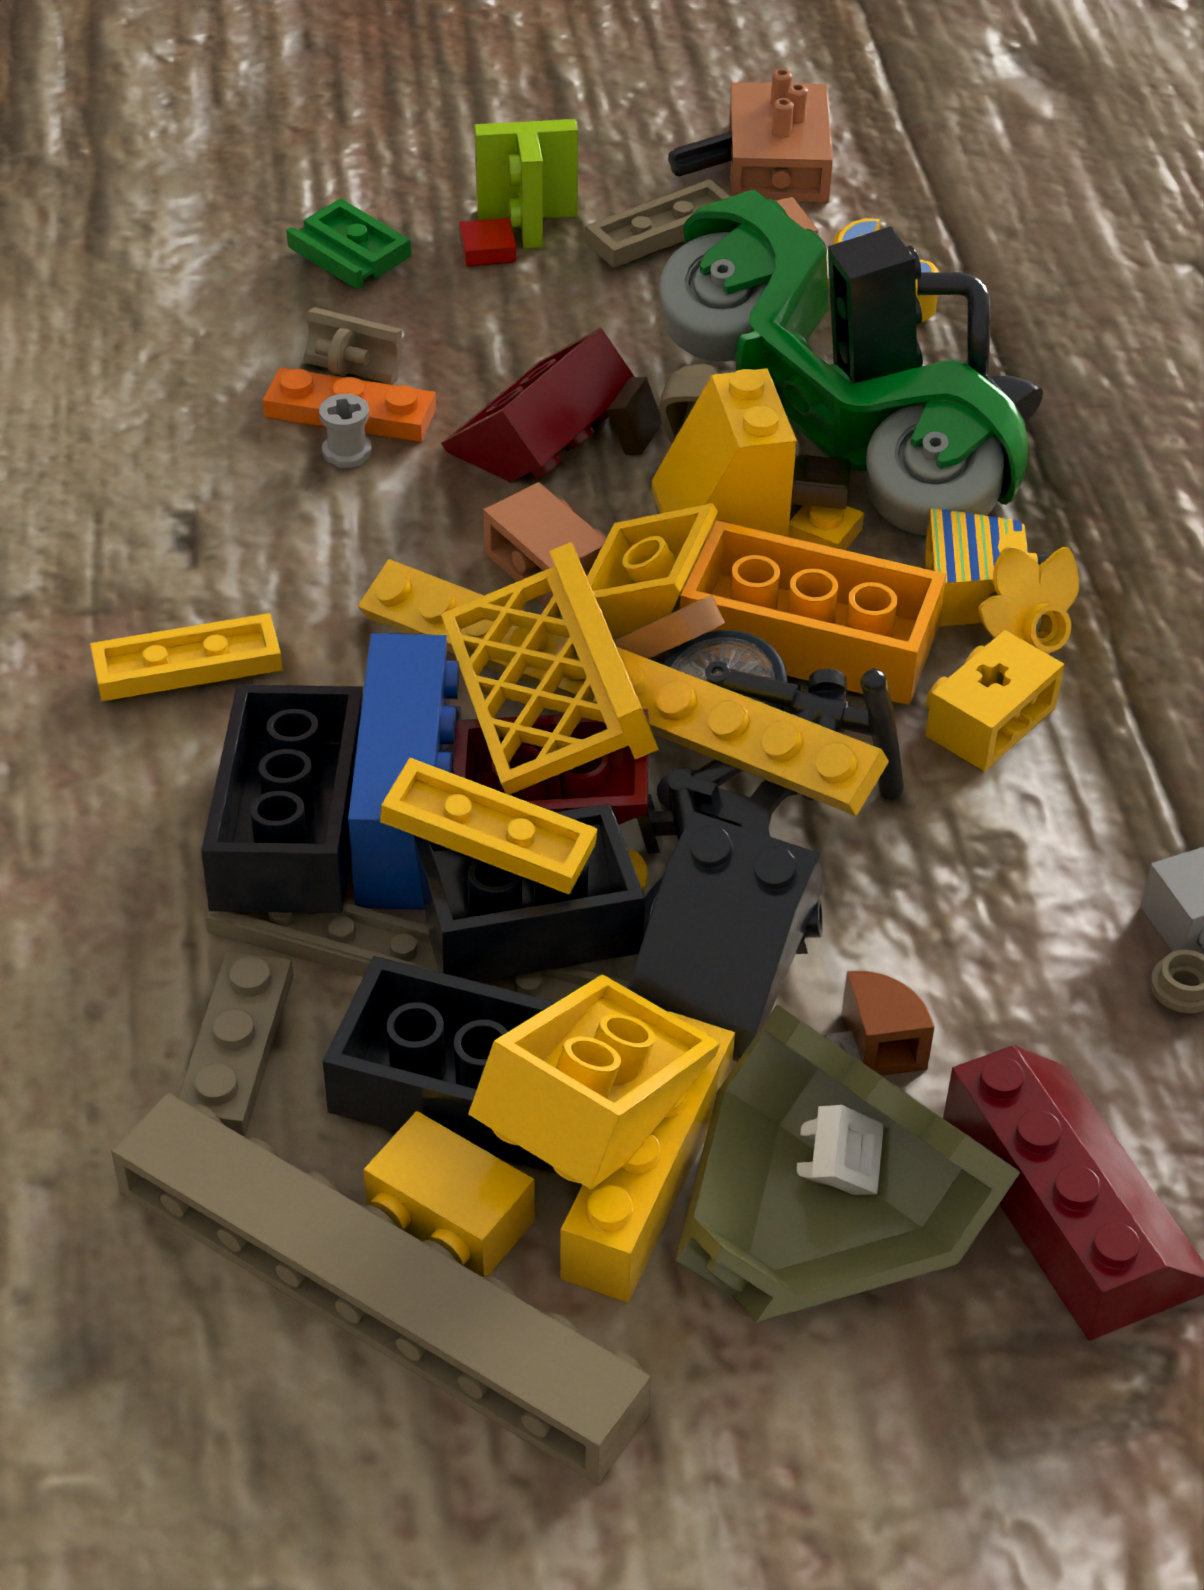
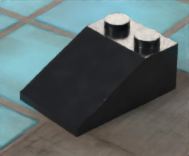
(726, 926)

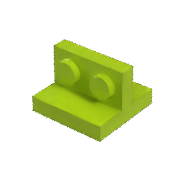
(527, 174)

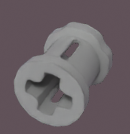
(345, 428)

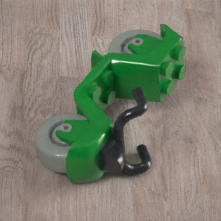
(927, 436)

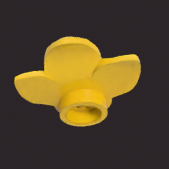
(1031, 593)

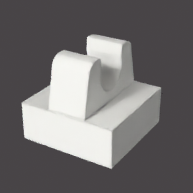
(844, 1150)

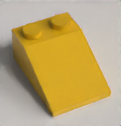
(589, 1079)

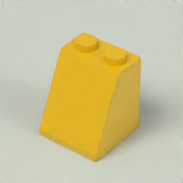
(733, 454)

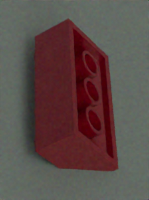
(1077, 1192)

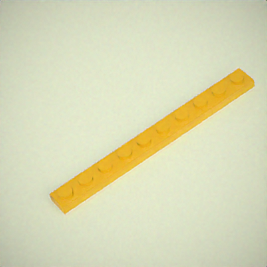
(679, 706)

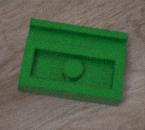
(349, 243)

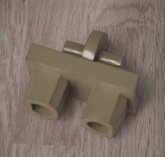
(353, 346)

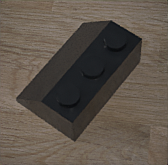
(505, 925)

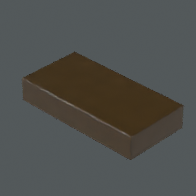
(821, 481)

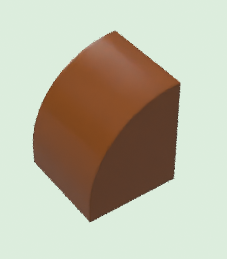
(887, 1023)

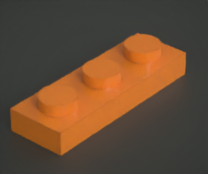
(393, 409)

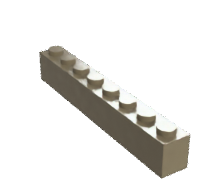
(386, 1286)

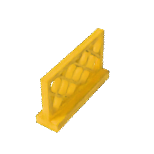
(598, 664)

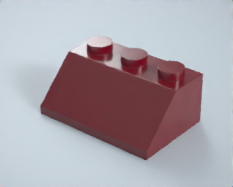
(544, 410)

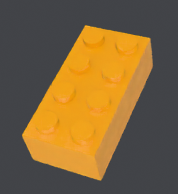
(821, 605)

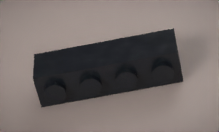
(874, 305)

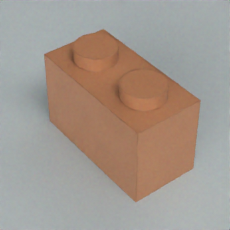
(531, 524)

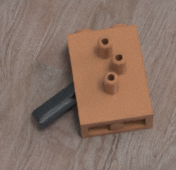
(773, 142)

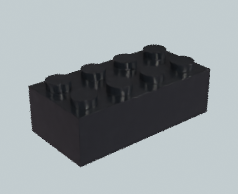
(283, 801)
(421, 1047)

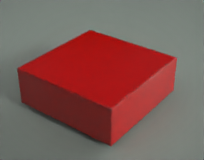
(487, 241)

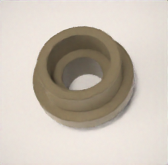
(1179, 981)

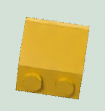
(648, 565)

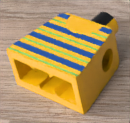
(966, 551)

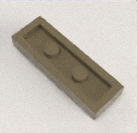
(649, 225)
(237, 1036)

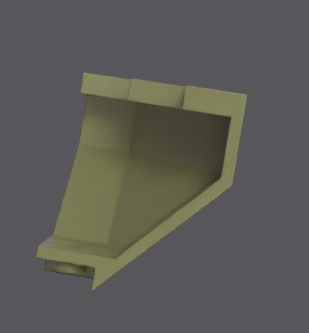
(802, 1243)

